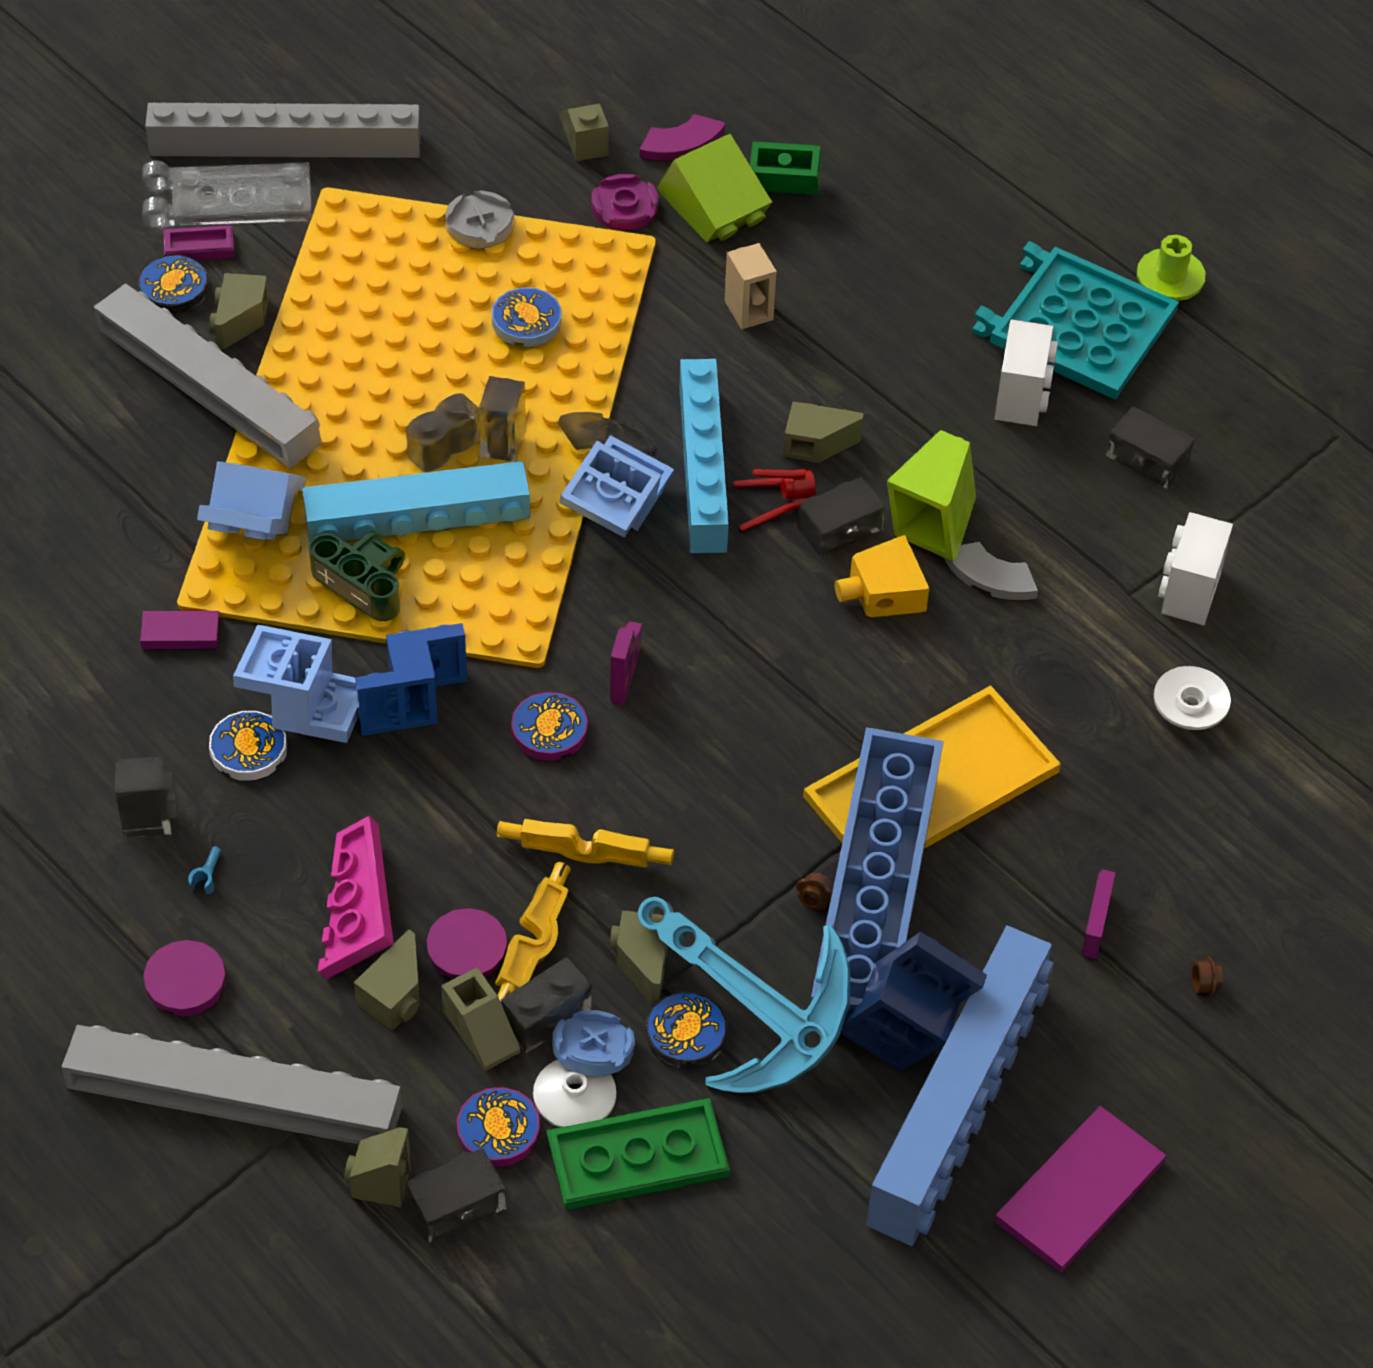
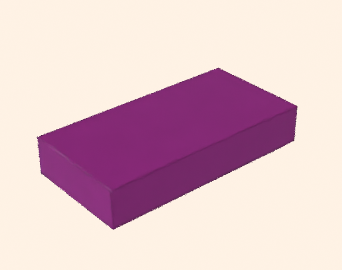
(200, 242)
(180, 630)
(1098, 914)

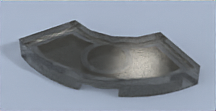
(588, 427)

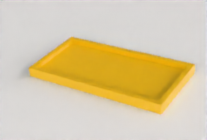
(983, 764)

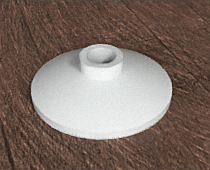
(1194, 687)
(569, 1106)

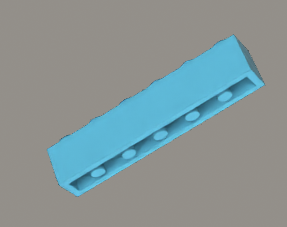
(703, 456)
(418, 502)

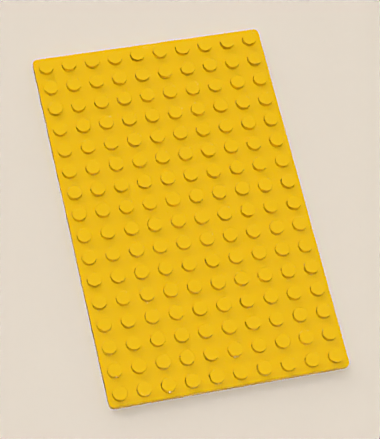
(384, 329)

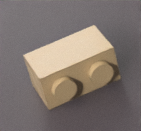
(750, 286)

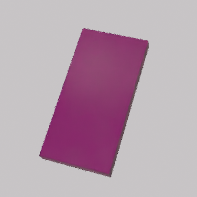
(1080, 1189)

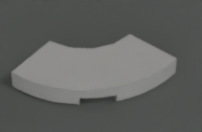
(993, 575)

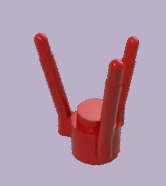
(794, 485)

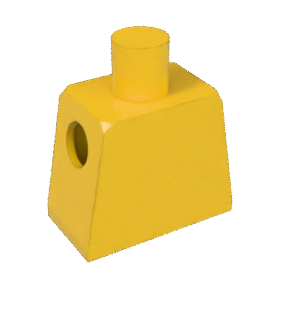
(886, 580)

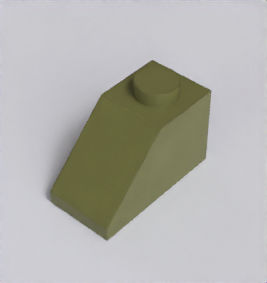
(586, 131)
(640, 954)
(391, 984)
(381, 1168)

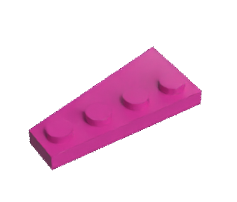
(358, 902)

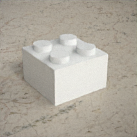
(1025, 373)
(1194, 568)

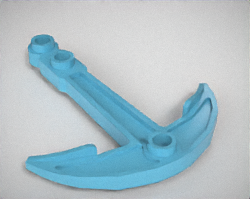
(792, 1024)

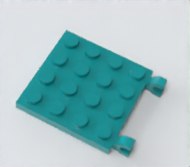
(1096, 317)

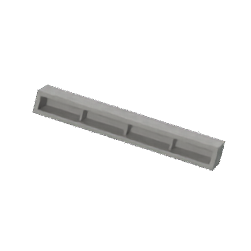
(283, 130)
(209, 375)
(230, 1085)

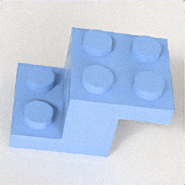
(616, 486)
(251, 500)
(301, 683)

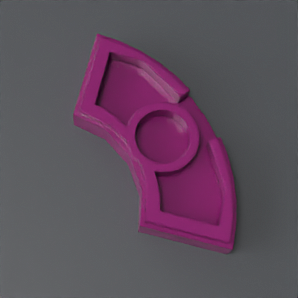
(677, 141)

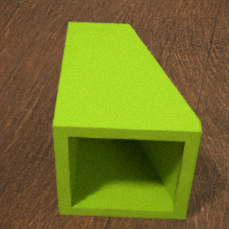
(715, 190)
(934, 495)

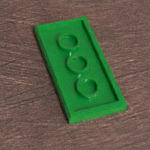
(637, 1153)

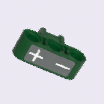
(359, 572)

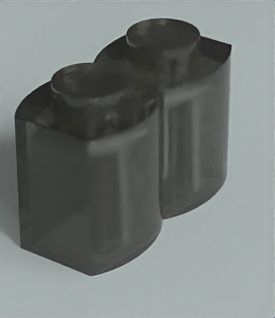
(442, 432)

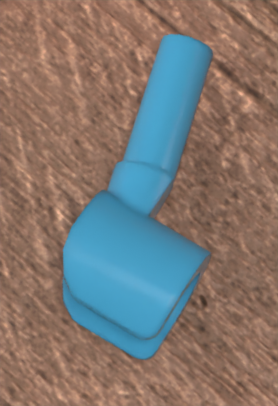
(205, 872)

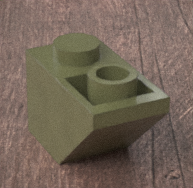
(240, 308)
(820, 431)
(479, 1018)

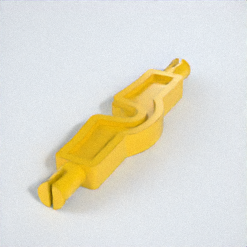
(603, 848)
(540, 920)

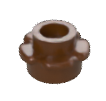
(815, 891)
(1206, 976)

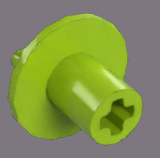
(1172, 269)

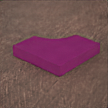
(624, 661)

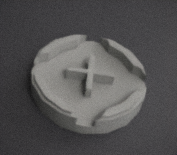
(479, 219)

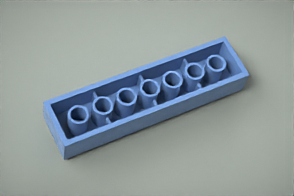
(882, 850)
(959, 1087)

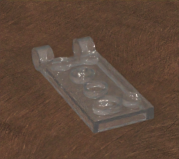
(238, 194)

